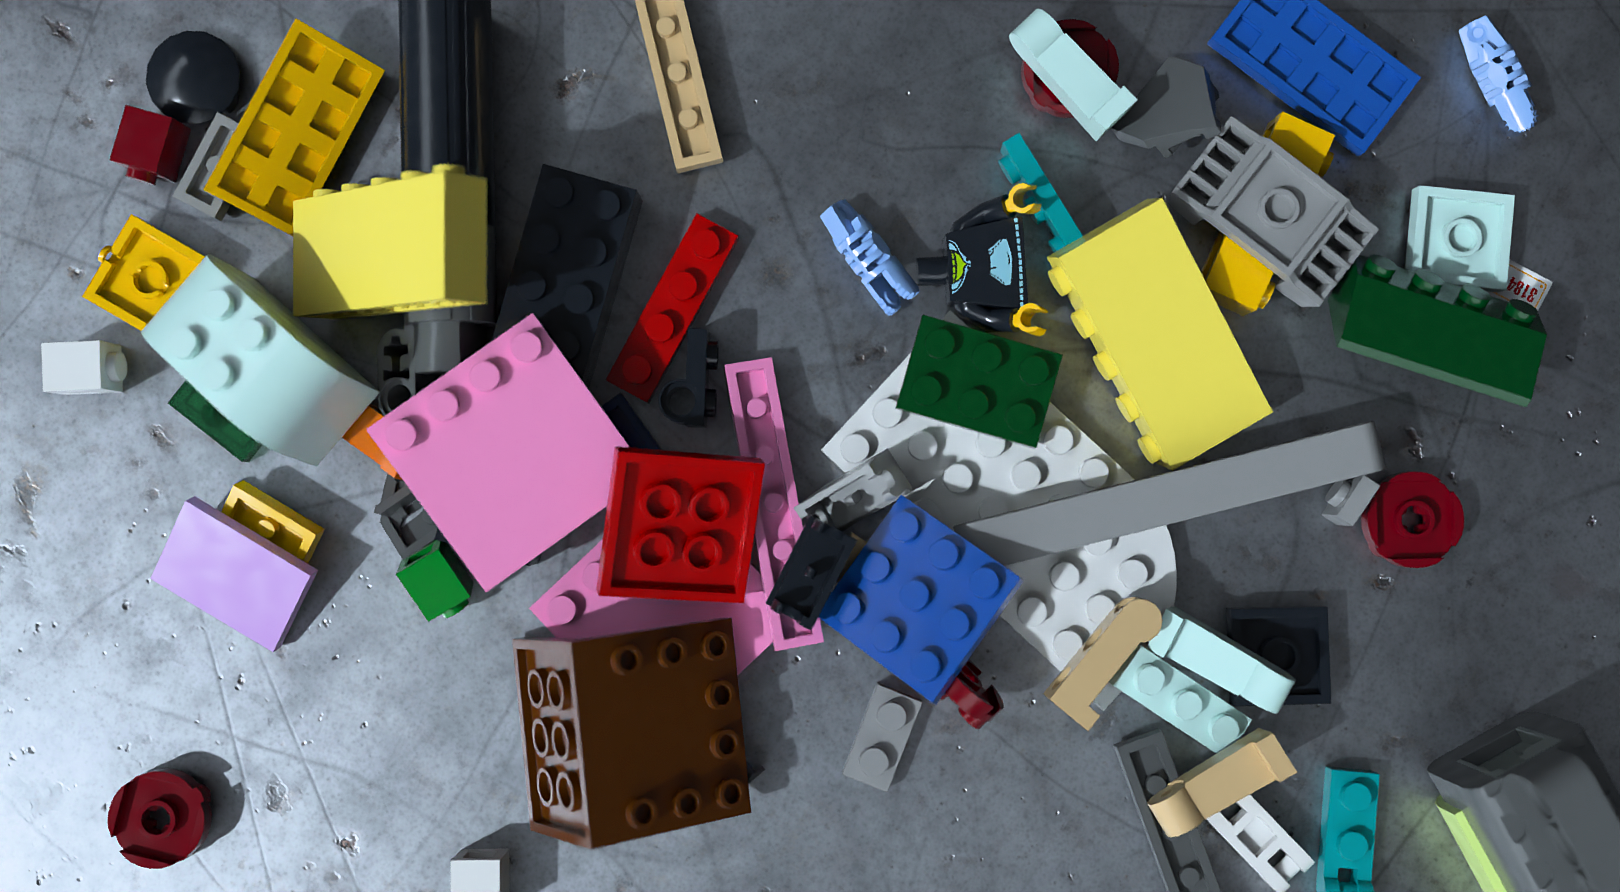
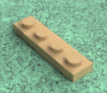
(679, 84)

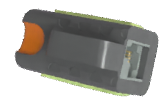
(1532, 807)

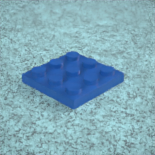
(919, 599)

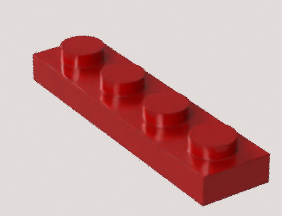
(672, 308)

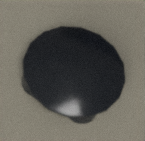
(193, 77)

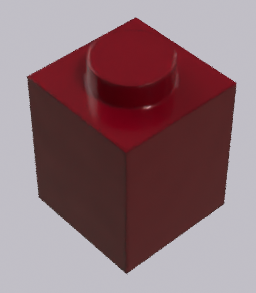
(149, 145)

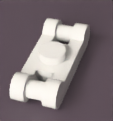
(1257, 839)

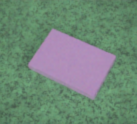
(233, 574)

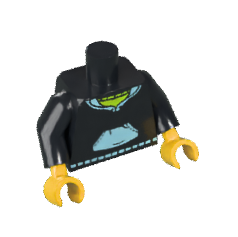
(987, 266)

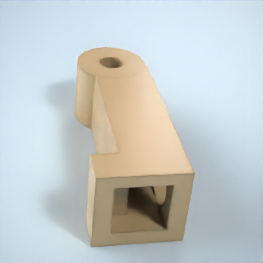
(1101, 657)
(1221, 782)

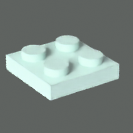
(1461, 235)

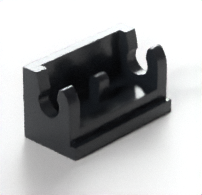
(811, 572)

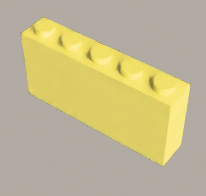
(391, 245)
(1158, 334)

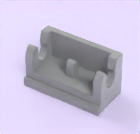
(857, 492)

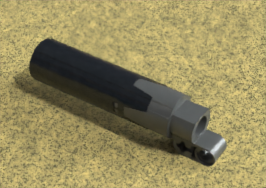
(443, 122)

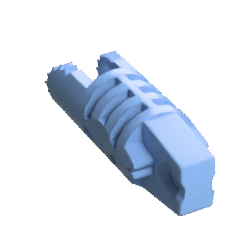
(1499, 73)
(869, 256)

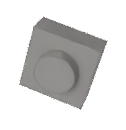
(1349, 499)

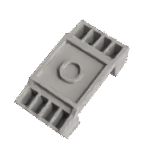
(1274, 211)

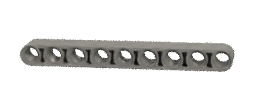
(1177, 495)

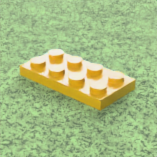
(294, 126)

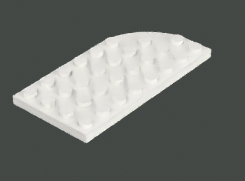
(977, 476)

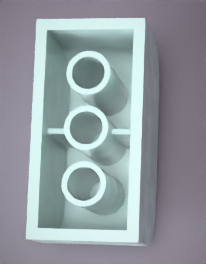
(258, 362)

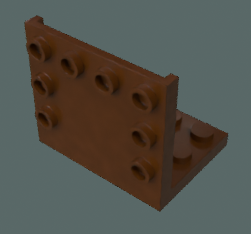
(631, 732)

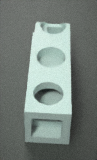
(1070, 74)
(1221, 660)

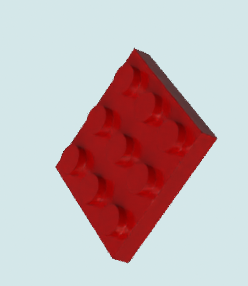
(679, 525)

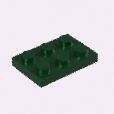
(979, 381)

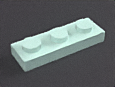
(1180, 700)

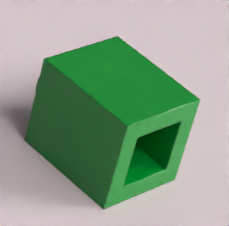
(436, 580)

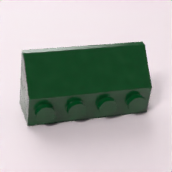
(1438, 328)

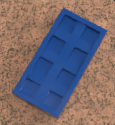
(1317, 66)

